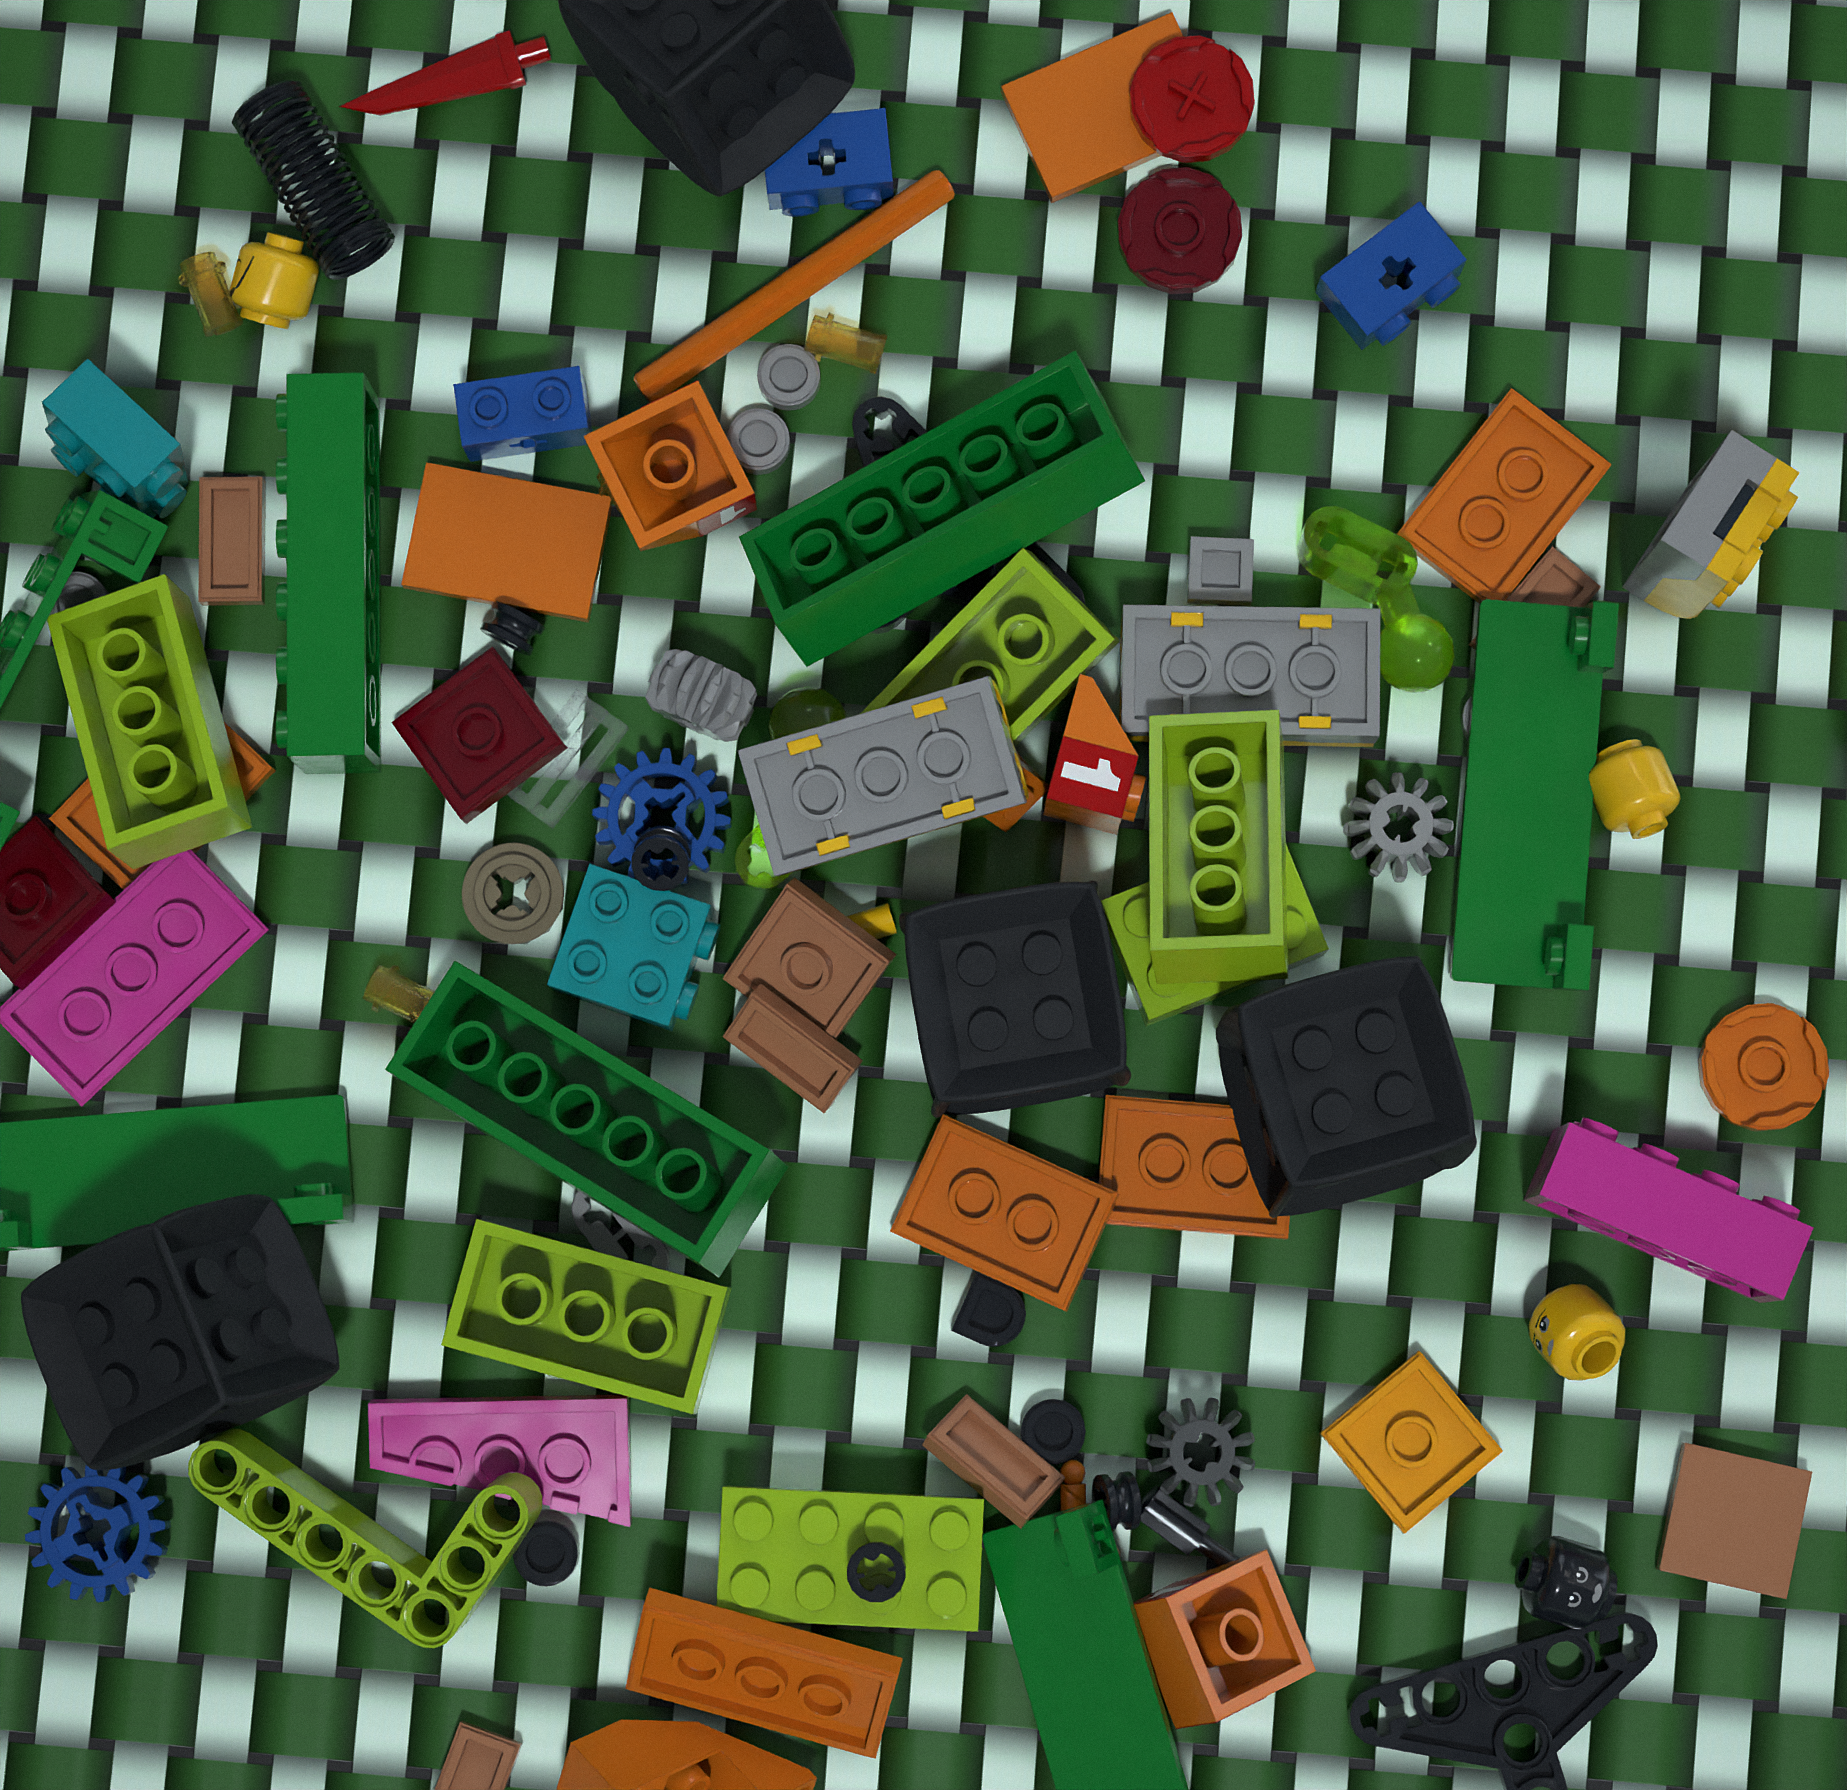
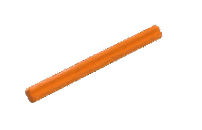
(794, 286)

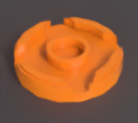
(1763, 1067)

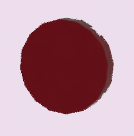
(1179, 230)

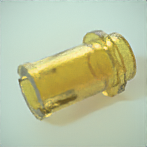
(210, 293)
(845, 343)
(396, 993)

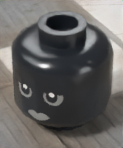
(1566, 1582)

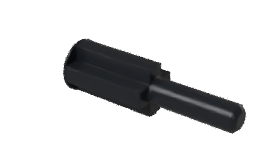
(1181, 1527)

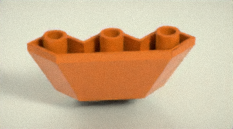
(675, 1758)

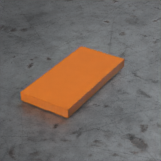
(762, 1673)

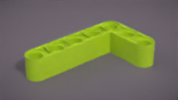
(366, 1540)

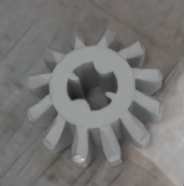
(701, 695)
(1377, 818)

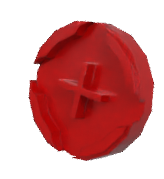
(1191, 99)

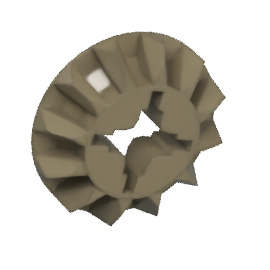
(513, 863)

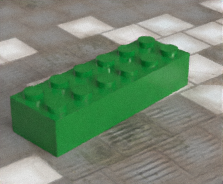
(940, 509)
(331, 573)
(587, 1118)

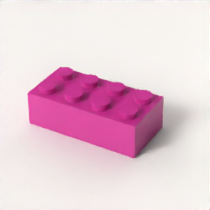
(1668, 1212)

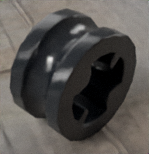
(512, 628)
(656, 840)
(1120, 1499)
(881, 1591)

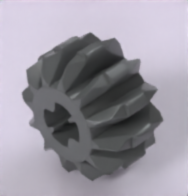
(1211, 1471)

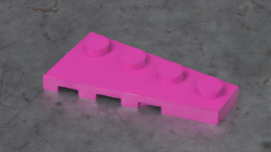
(565, 1444)

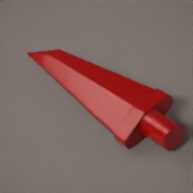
(473, 72)

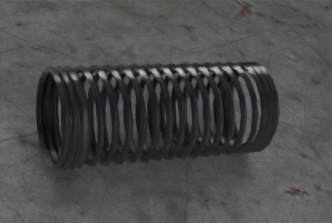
(330, 199)

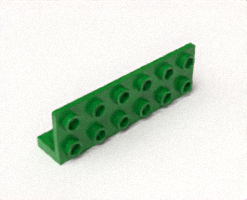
(90, 527)
(1530, 794)
(119, 1171)
(1083, 1653)

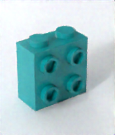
(115, 442)
(634, 948)

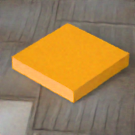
(1411, 1442)

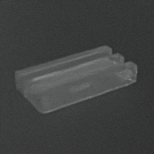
(596, 716)

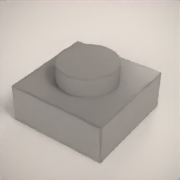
(1220, 571)

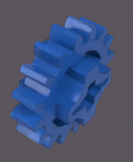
(644, 797)
(110, 1558)

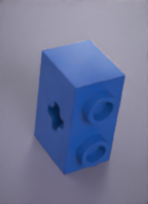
(861, 166)
(1409, 246)
(523, 413)

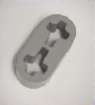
(605, 1242)

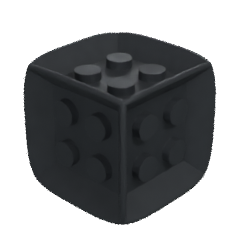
(716, 80)
(1015, 998)
(1345, 1085)
(179, 1330)

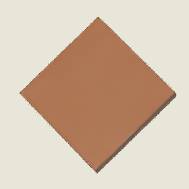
(811, 959)
(1734, 1520)

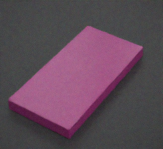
(131, 973)

